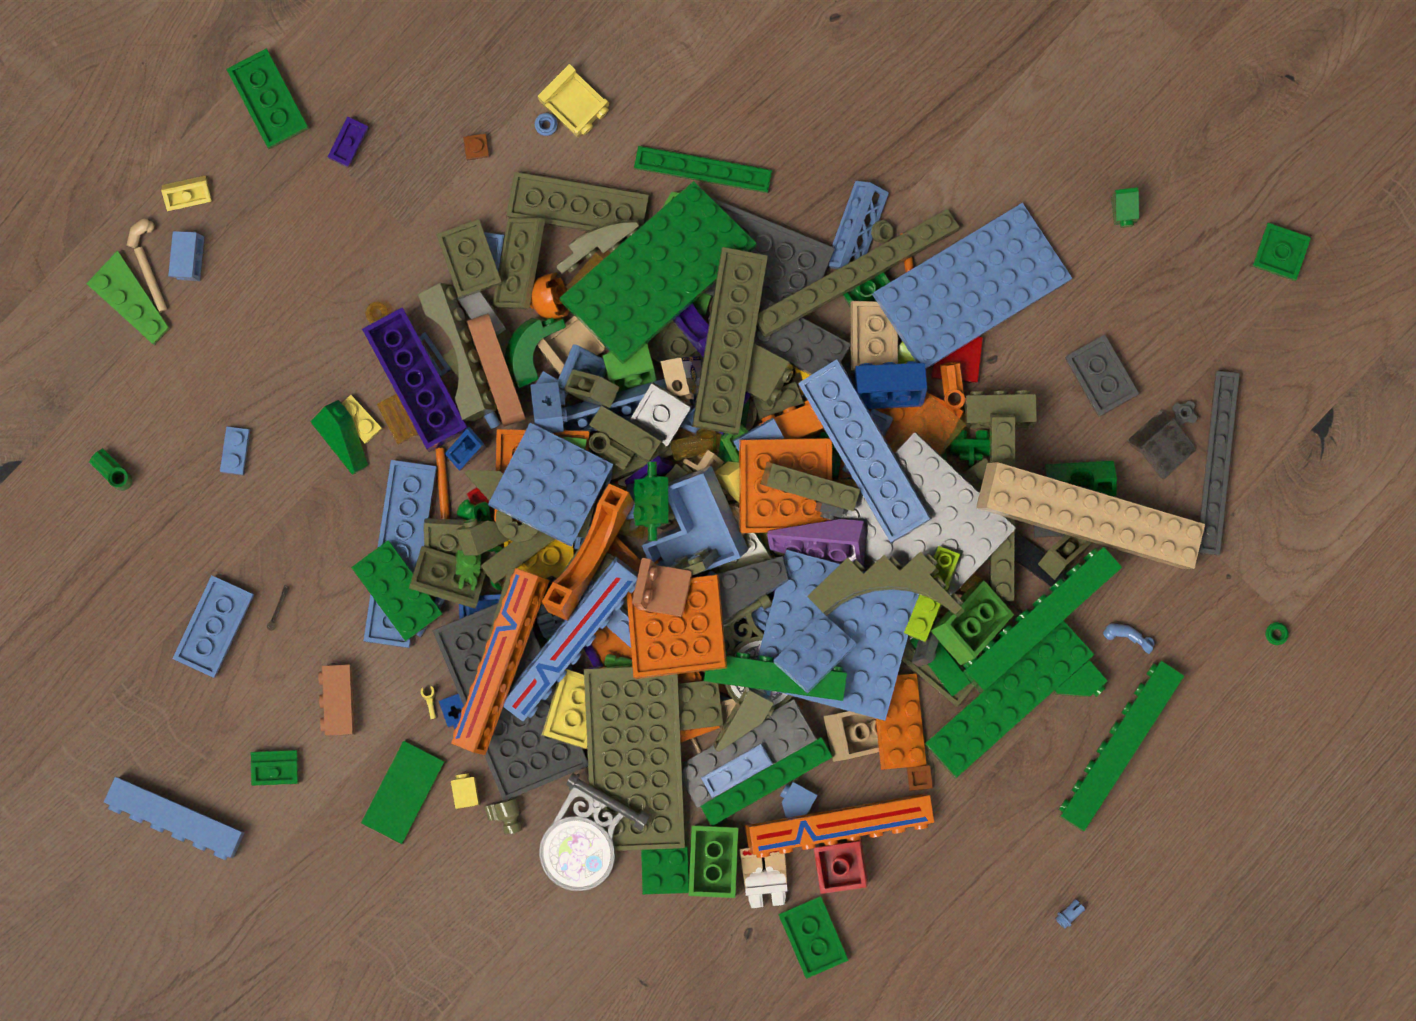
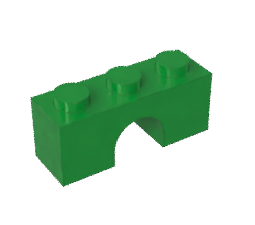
(1097, 475)

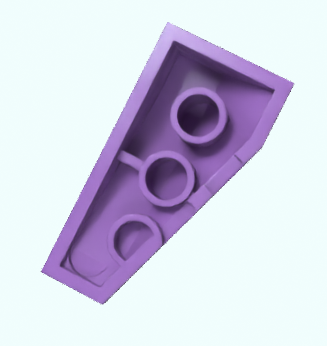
(824, 540)

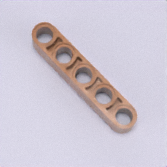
(496, 370)

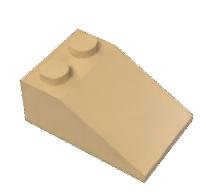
(851, 735)

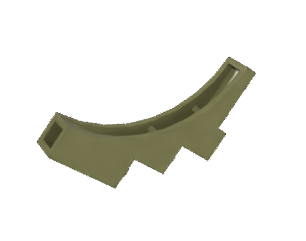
(916, 577)

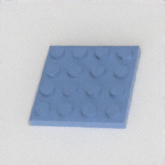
(550, 484)

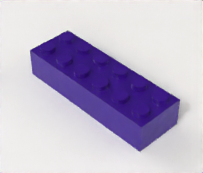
(415, 379)

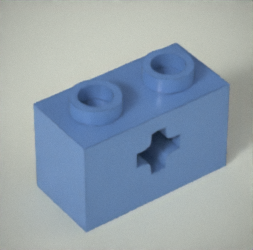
(547, 406)

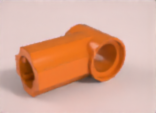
(952, 383)

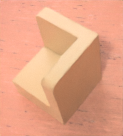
(708, 460)

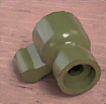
(507, 812)

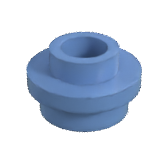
(542, 118)

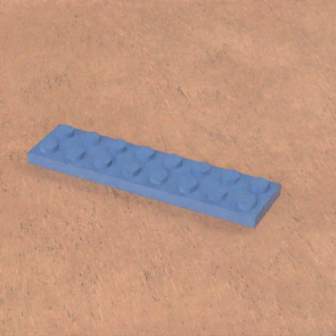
(864, 451)
(402, 523)

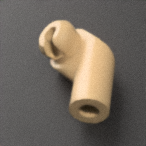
(137, 229)

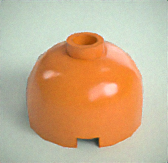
(547, 295)

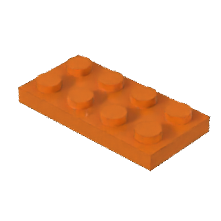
(902, 731)

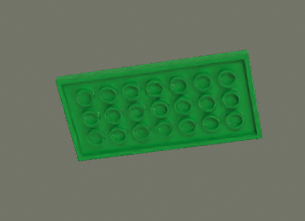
(655, 272)

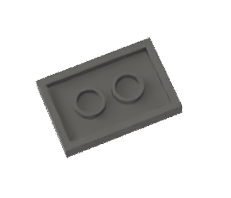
(1101, 375)

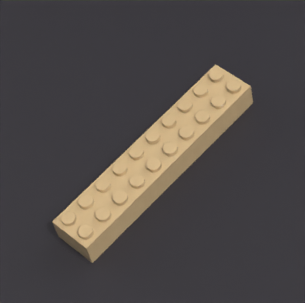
(1090, 515)

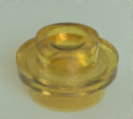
(375, 306)

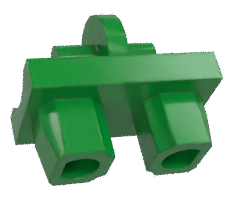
(971, 448)

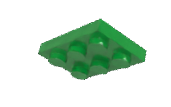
(813, 937)

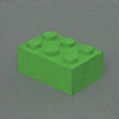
(978, 624)
(713, 861)

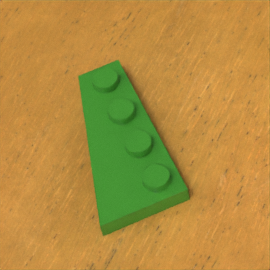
(124, 293)

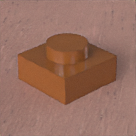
(476, 147)
(919, 778)

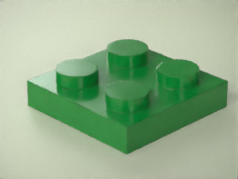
(1281, 252)
(665, 871)

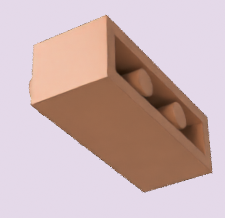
(337, 700)

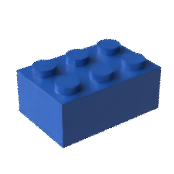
(891, 384)

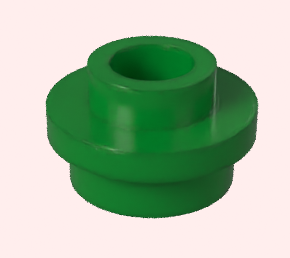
(1280, 627)

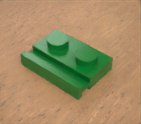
(274, 768)

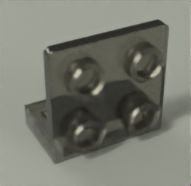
(1162, 444)

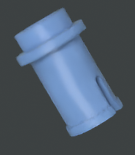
(1069, 914)

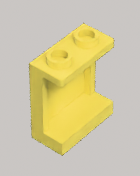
(573, 101)

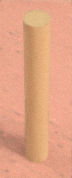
(151, 281)

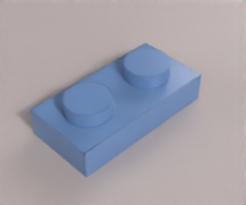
(235, 451)

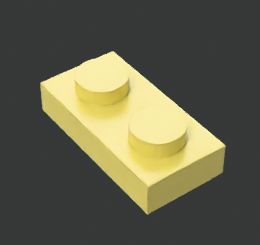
(364, 423)

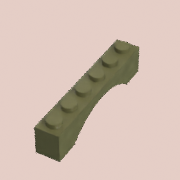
(472, 393)

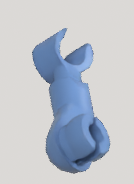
(1121, 630)

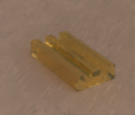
(405, 437)

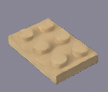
(871, 335)

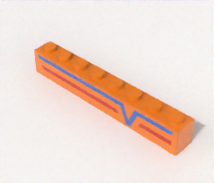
(500, 661)
(839, 824)

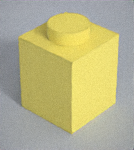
(465, 791)

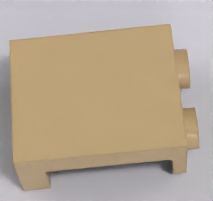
(558, 345)

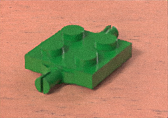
(651, 501)

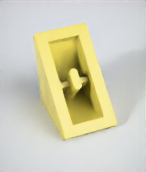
(729, 478)

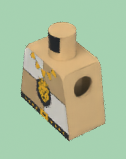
(683, 377)

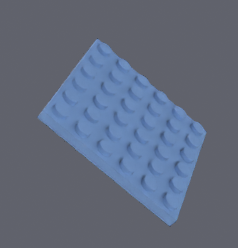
(871, 620)

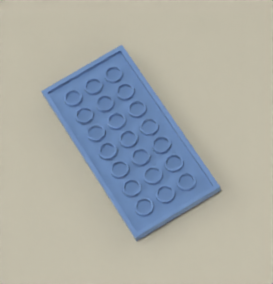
(972, 286)

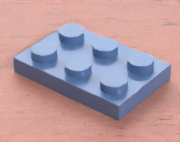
(814, 652)

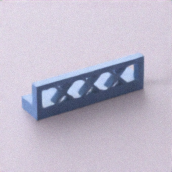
(853, 223)

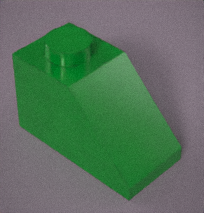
(1125, 207)
(1083, 682)

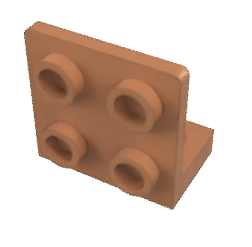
(661, 588)

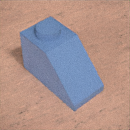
(796, 800)

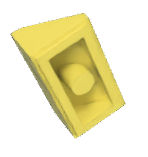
(186, 193)

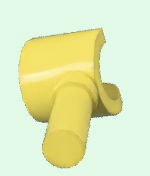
(429, 699)

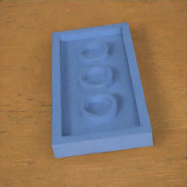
(213, 626)

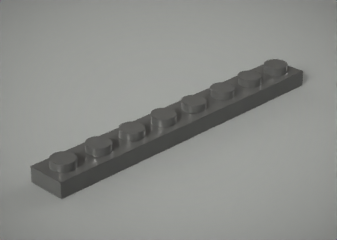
(1218, 461)

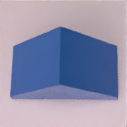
(465, 449)

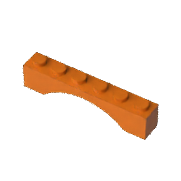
(571, 584)

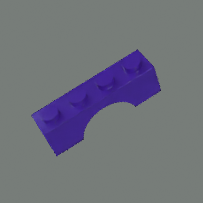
(693, 327)

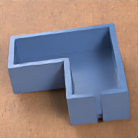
(703, 522)

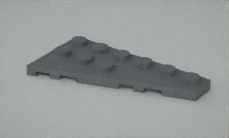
(749, 583)

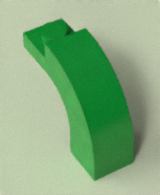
(522, 345)

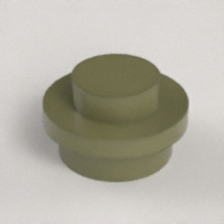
(882, 231)

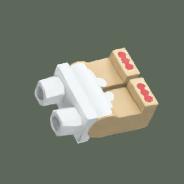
(767, 881)

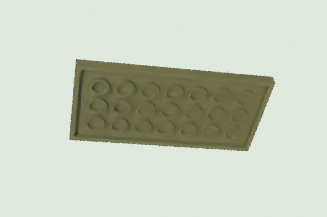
(636, 753)

